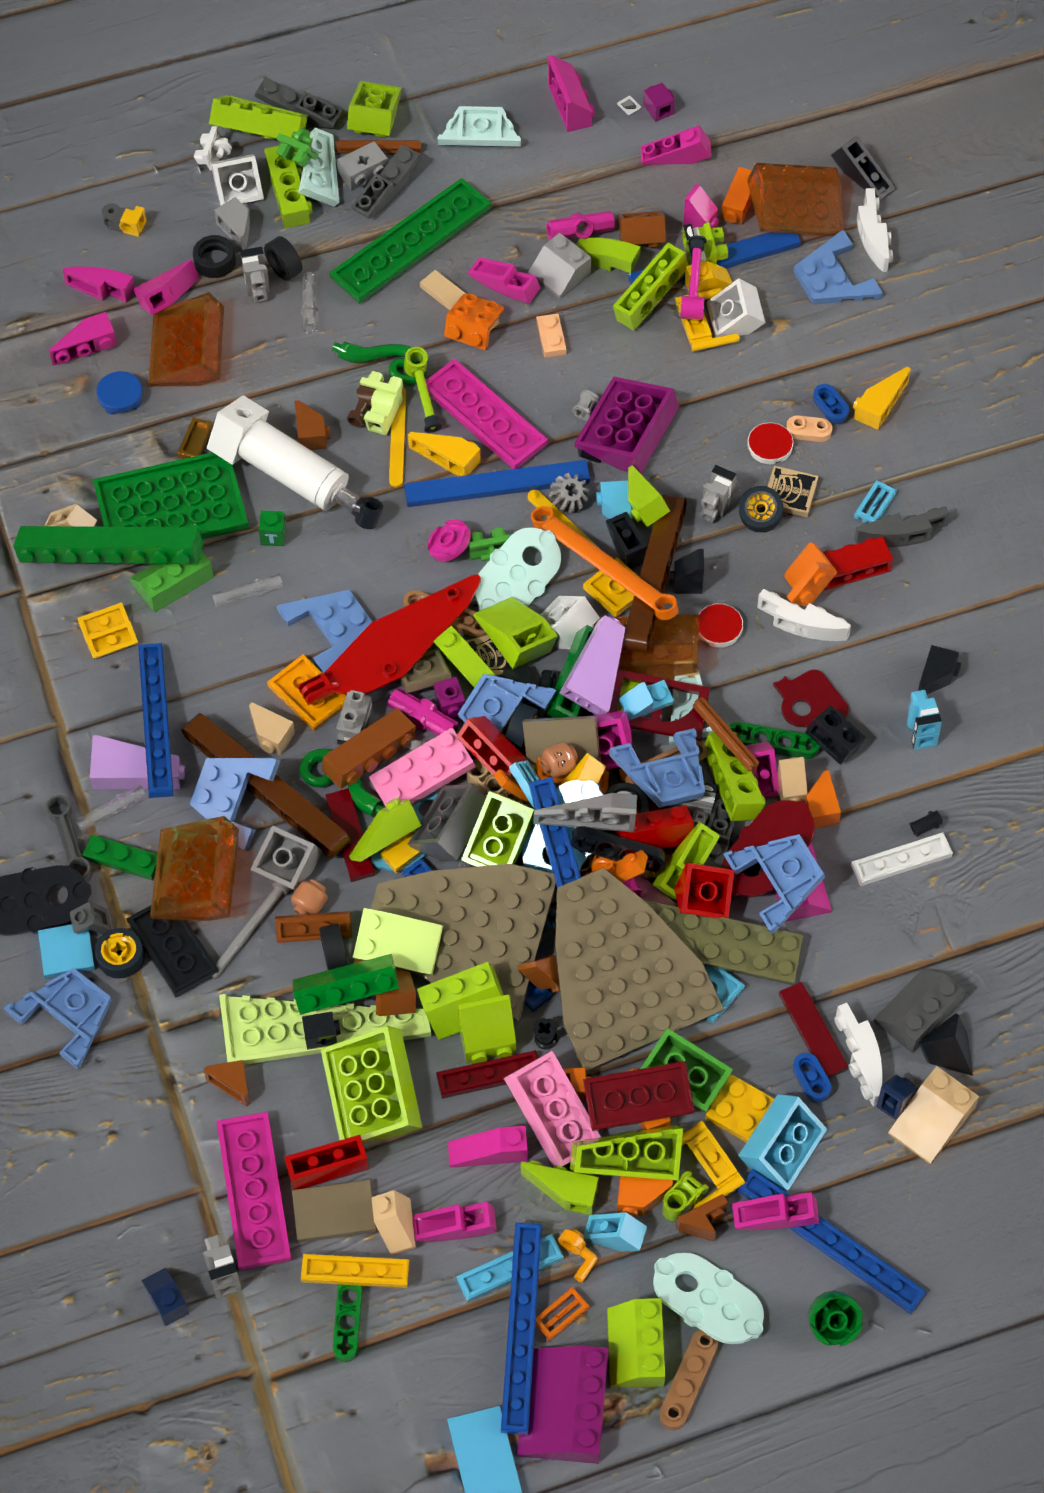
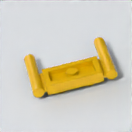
(699, 331)
(713, 1161)

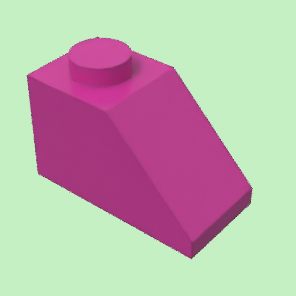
(700, 209)
(766, 770)

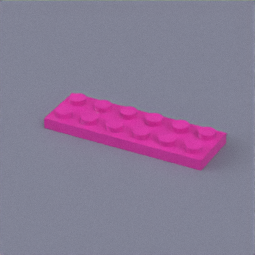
(485, 414)
(253, 1191)

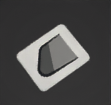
(628, 105)

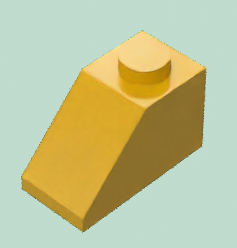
(711, 277)

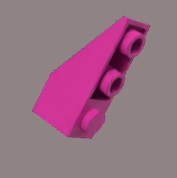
(680, 148)
(167, 287)
(86, 338)

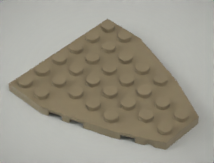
(485, 915)
(622, 971)

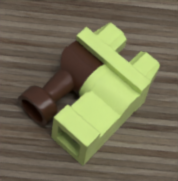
(381, 398)

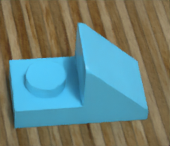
(646, 699)

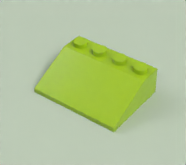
(371, 1086)

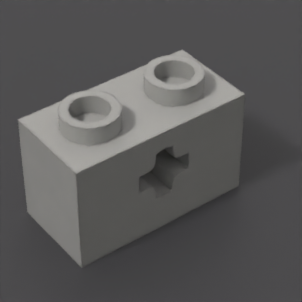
(361, 165)

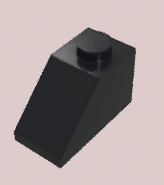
(627, 540)
(688, 573)
(939, 669)

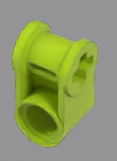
(685, 1193)

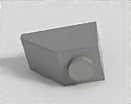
(234, 221)

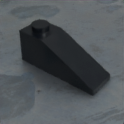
(862, 168)

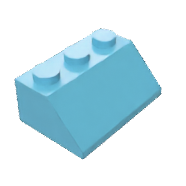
(783, 1141)

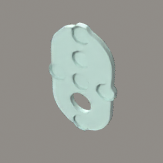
(508, 574)
(717, 1306)

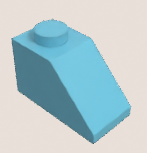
(613, 498)
(615, 1231)

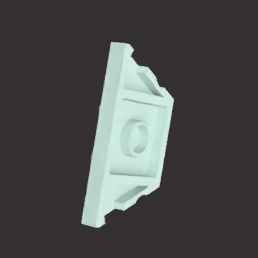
(479, 128)

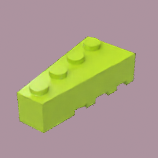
(255, 117)
(639, 1154)

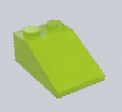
(373, 108)
(499, 831)
(487, 1029)

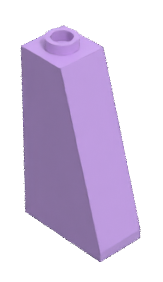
(596, 668)
(124, 765)

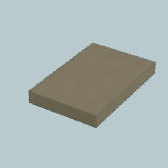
(574, 731)
(333, 1211)

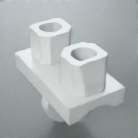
(214, 147)

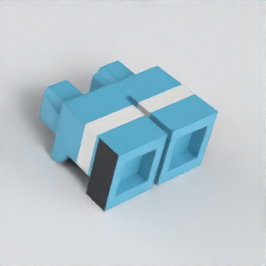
(923, 720)

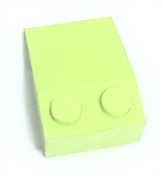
(409, 940)

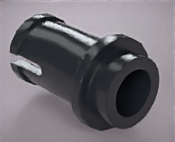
(546, 680)
(926, 823)

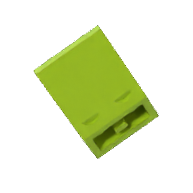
(517, 631)

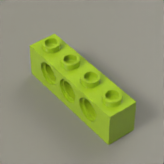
(286, 183)
(650, 286)
(735, 784)

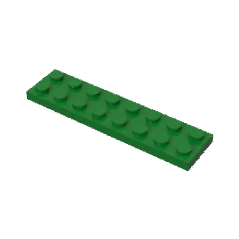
(410, 240)

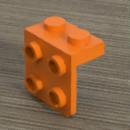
(472, 320)
(809, 575)

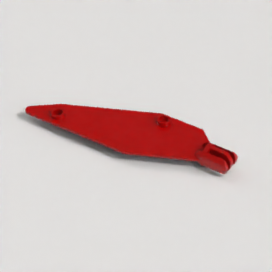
(392, 644)

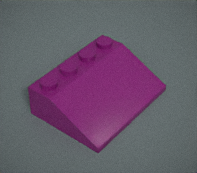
(628, 423)
(566, 1404)

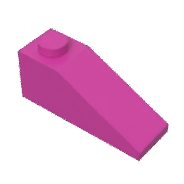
(489, 1147)

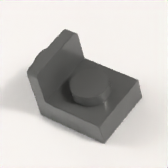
(90, 917)

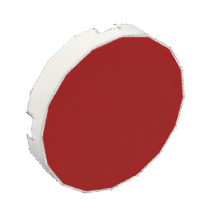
(770, 443)
(720, 625)

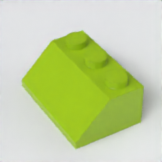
(442, 997)
(636, 1344)

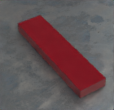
(345, 816)
(813, 1029)
(481, 1075)

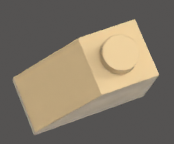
(70, 516)
(271, 729)
(792, 779)
(394, 1221)

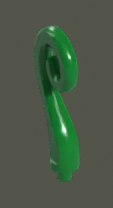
(357, 354)
(363, 800)

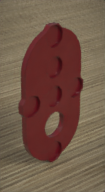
(774, 822)

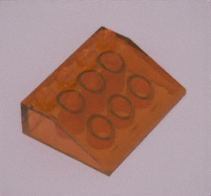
(796, 198)
(187, 343)
(671, 650)
(195, 871)

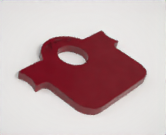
(812, 689)

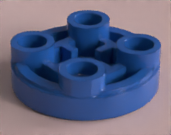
(119, 392)

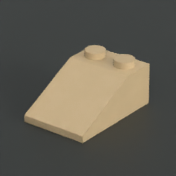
(934, 1115)

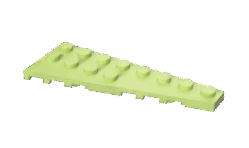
(274, 1028)

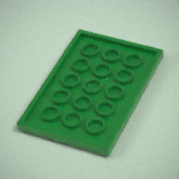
(175, 494)

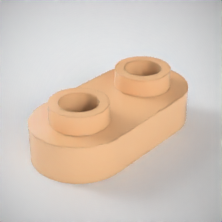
(809, 428)

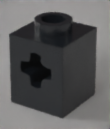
(320, 1030)

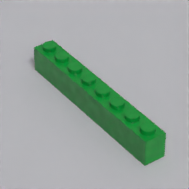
(108, 544)

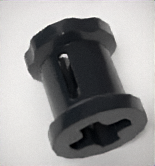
(545, 1033)

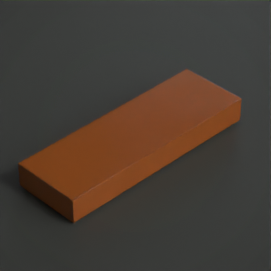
(306, 926)

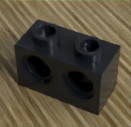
(835, 734)

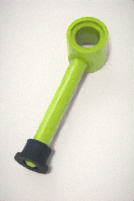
(417, 371)

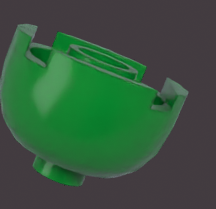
(835, 1318)

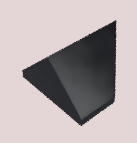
(948, 1046)

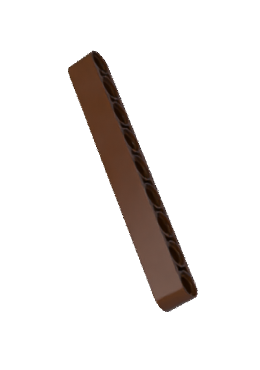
(655, 572)
(274, 794)

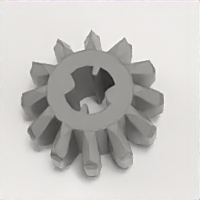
(560, 492)

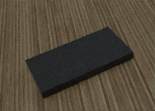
(173, 951)

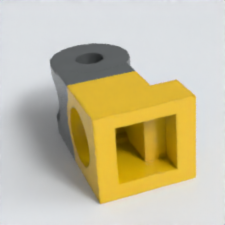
(124, 219)

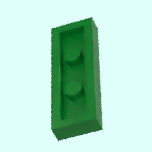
(121, 857)

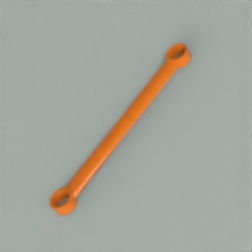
(605, 563)

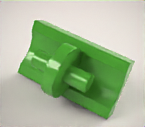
(299, 145)
(483, 548)

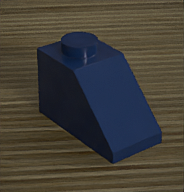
(895, 1096)
(165, 1296)

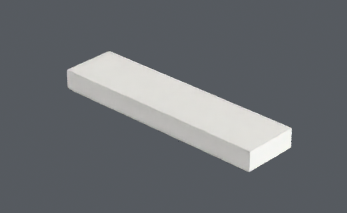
(901, 859)

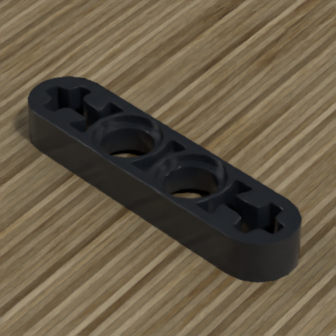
(619, 845)

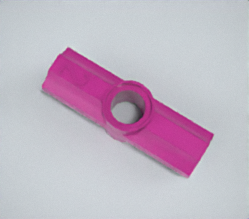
(593, 224)
(421, 712)

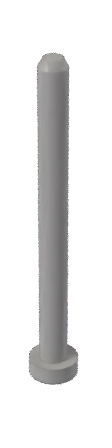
(241, 938)

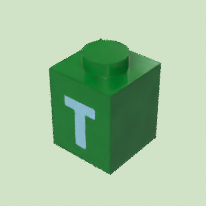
(272, 528)

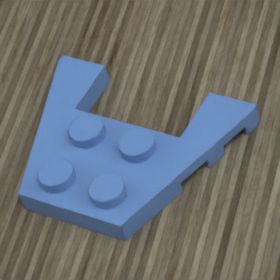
(825, 279)
(337, 617)
(499, 698)
(666, 779)
(223, 787)
(789, 869)
(74, 1003)

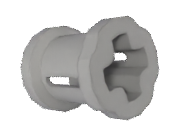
(585, 405)

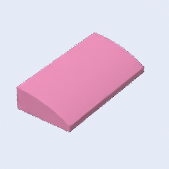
(551, 1107)

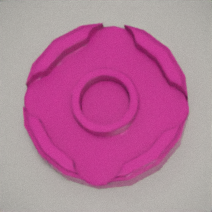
(449, 540)

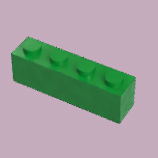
(561, 705)
(345, 984)

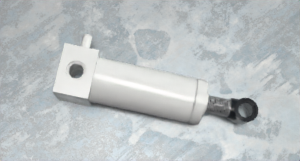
(244, 433)

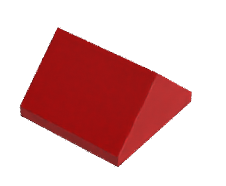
(704, 890)

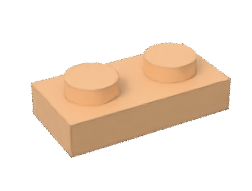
(551, 335)

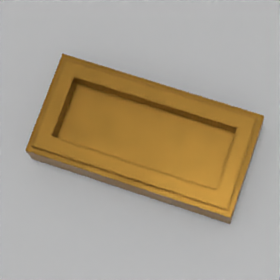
(195, 439)

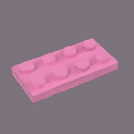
(423, 769)

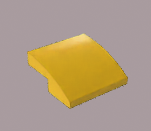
(107, 630)

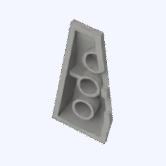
(601, 812)

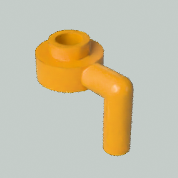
(573, 1242)

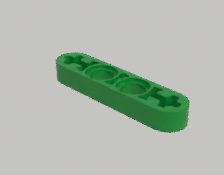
(774, 735)
(347, 1310)

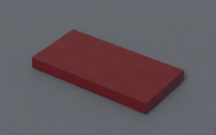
(638, 1096)

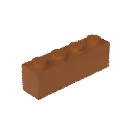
(369, 748)

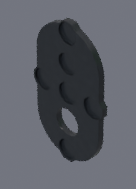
(25, 900)

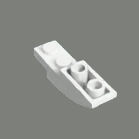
(873, 232)
(808, 623)
(866, 1059)

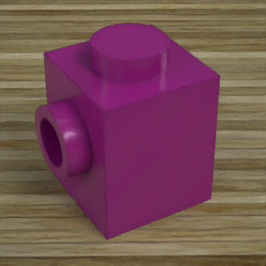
(659, 101)
(449, 697)

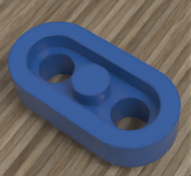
(831, 405)
(813, 1078)

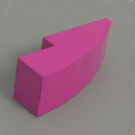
(505, 279)
(100, 282)
(776, 1212)
(454, 1223)

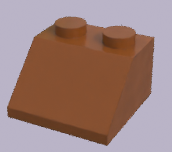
(642, 228)

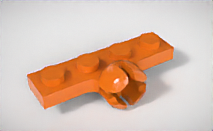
(623, 869)

